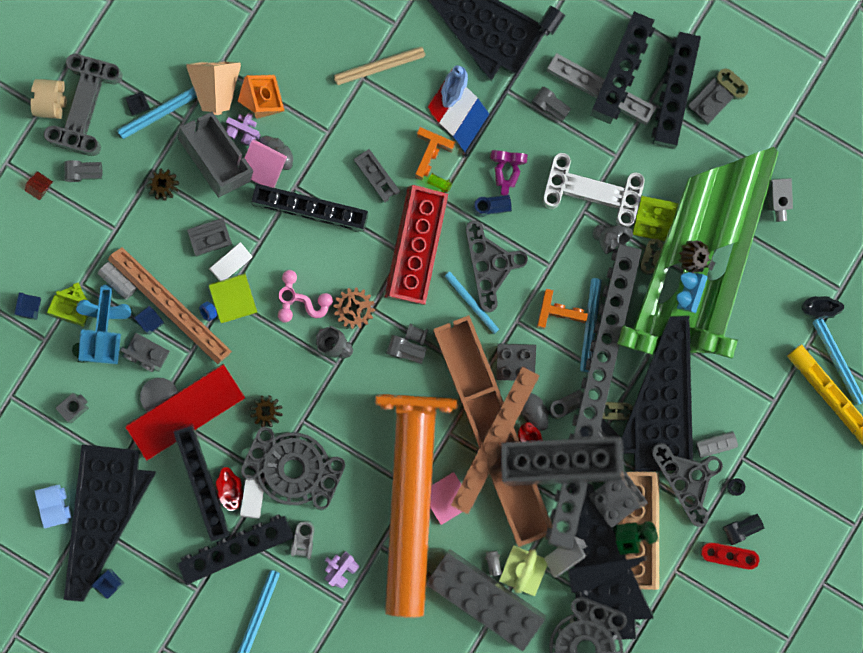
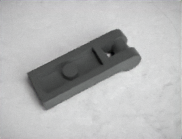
(376, 175)

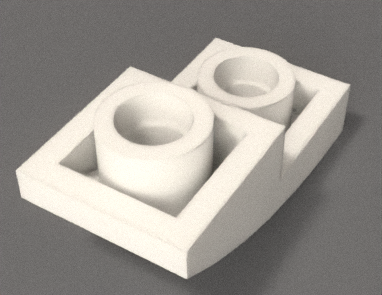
(230, 262)
(252, 499)

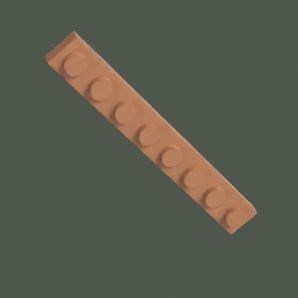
(169, 305)
(493, 442)

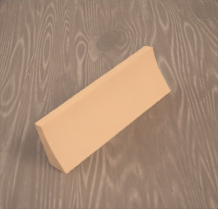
(648, 571)

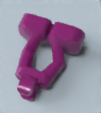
(512, 158)

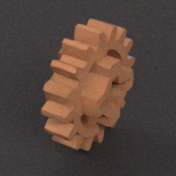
(363, 306)

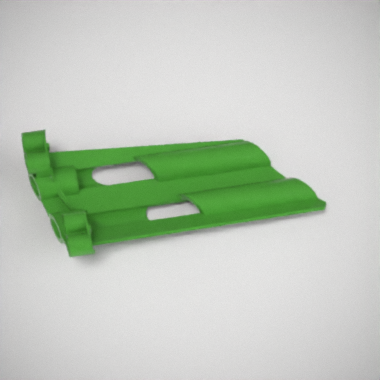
(717, 210)

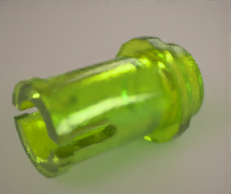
(440, 183)

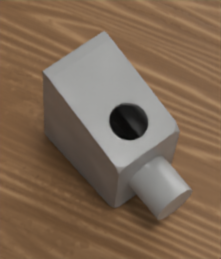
(780, 189)

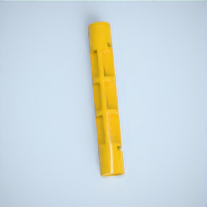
(828, 390)

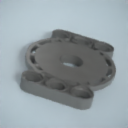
(278, 454)
(588, 628)

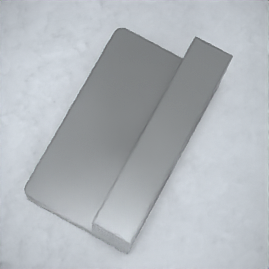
(563, 559)

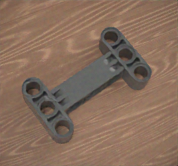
(83, 104)

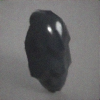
(822, 307)

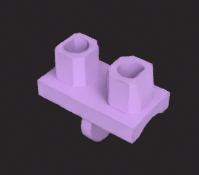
(249, 133)
(337, 567)

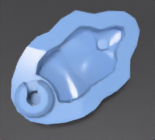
(454, 86)

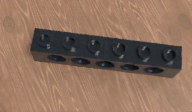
(644, 27)
(690, 44)
(310, 208)
(201, 482)
(191, 573)

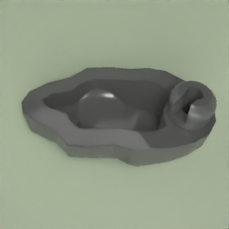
(279, 146)
(535, 412)

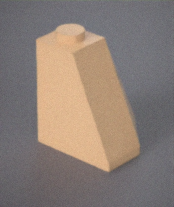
(214, 84)

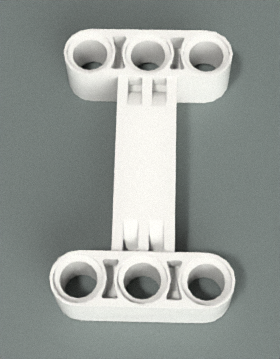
(593, 190)

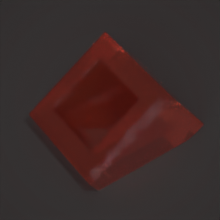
(38, 185)

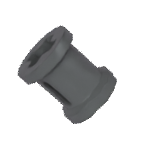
(416, 334)

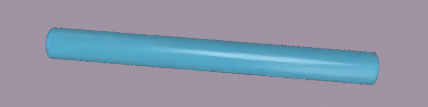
(471, 302)

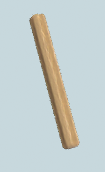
(379, 65)

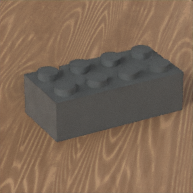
(215, 154)

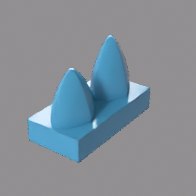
(693, 288)

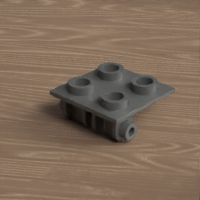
(514, 357)

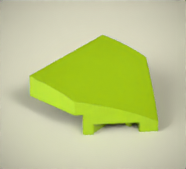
(65, 303)

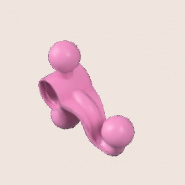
(285, 314)

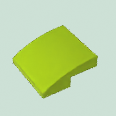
(654, 218)
(233, 298)

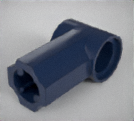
(494, 205)

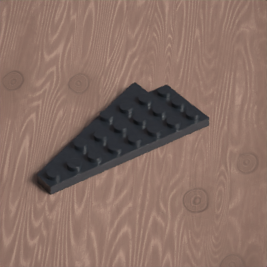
(489, 32)
(663, 402)
(104, 504)
(620, 592)

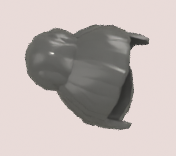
(612, 236)
(327, 337)

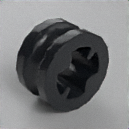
(742, 489)

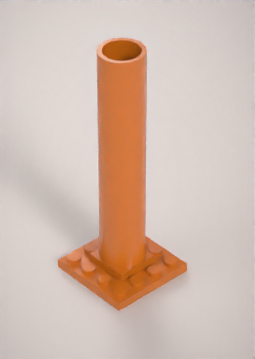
(411, 500)

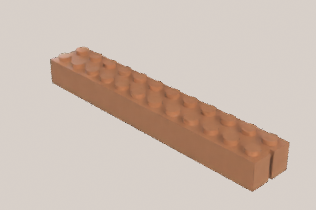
(481, 405)

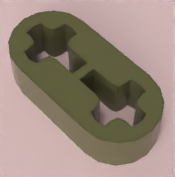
(735, 80)
(647, 255)
(617, 406)

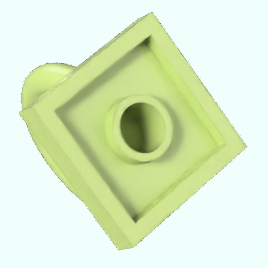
(523, 570)

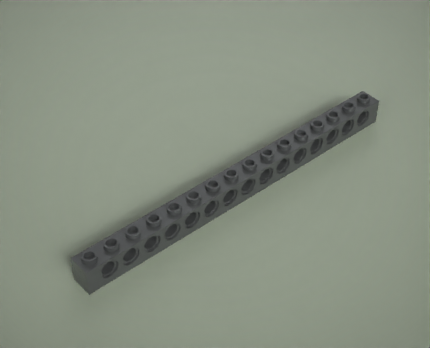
(630, 257)

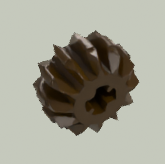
(160, 191)
(694, 256)
(259, 412)

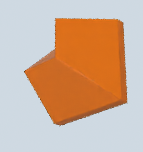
(261, 95)

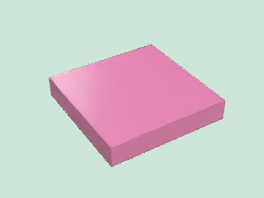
(265, 163)
(442, 496)

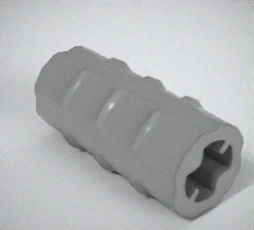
(117, 280)
(716, 444)

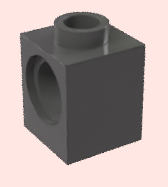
(64, 409)

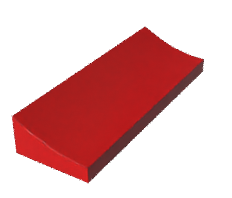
(416, 244)
(193, 404)

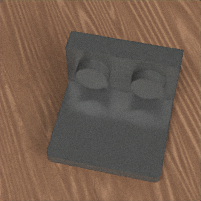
(147, 352)
(618, 500)

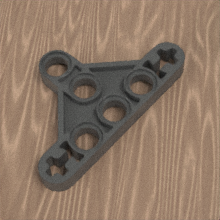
(489, 255)
(692, 487)

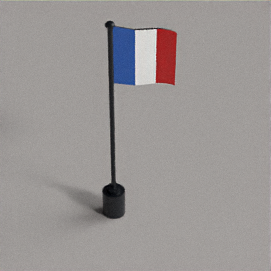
(468, 115)

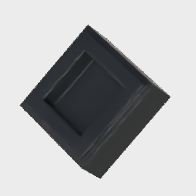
(137, 103)

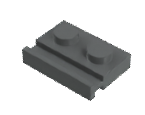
(710, 101)
(209, 237)

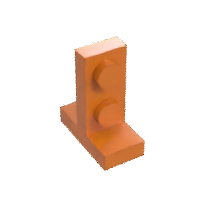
(431, 152)
(558, 310)

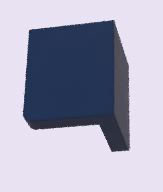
(27, 306)
(149, 320)
(108, 583)

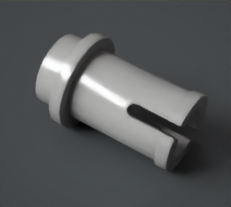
(493, 563)

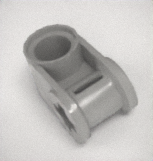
(303, 541)

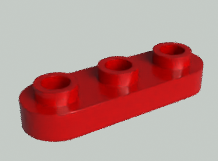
(737, 560)

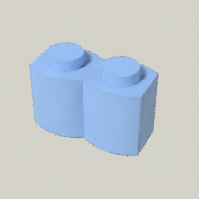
(52, 506)

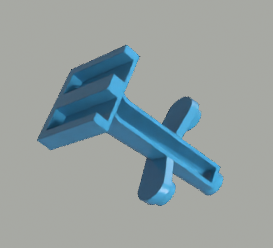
(100, 344)

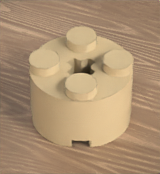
(48, 98)

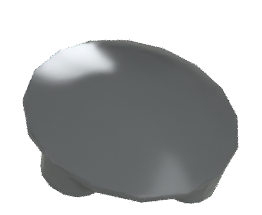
(156, 391)

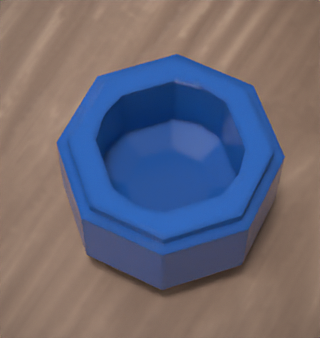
(208, 311)

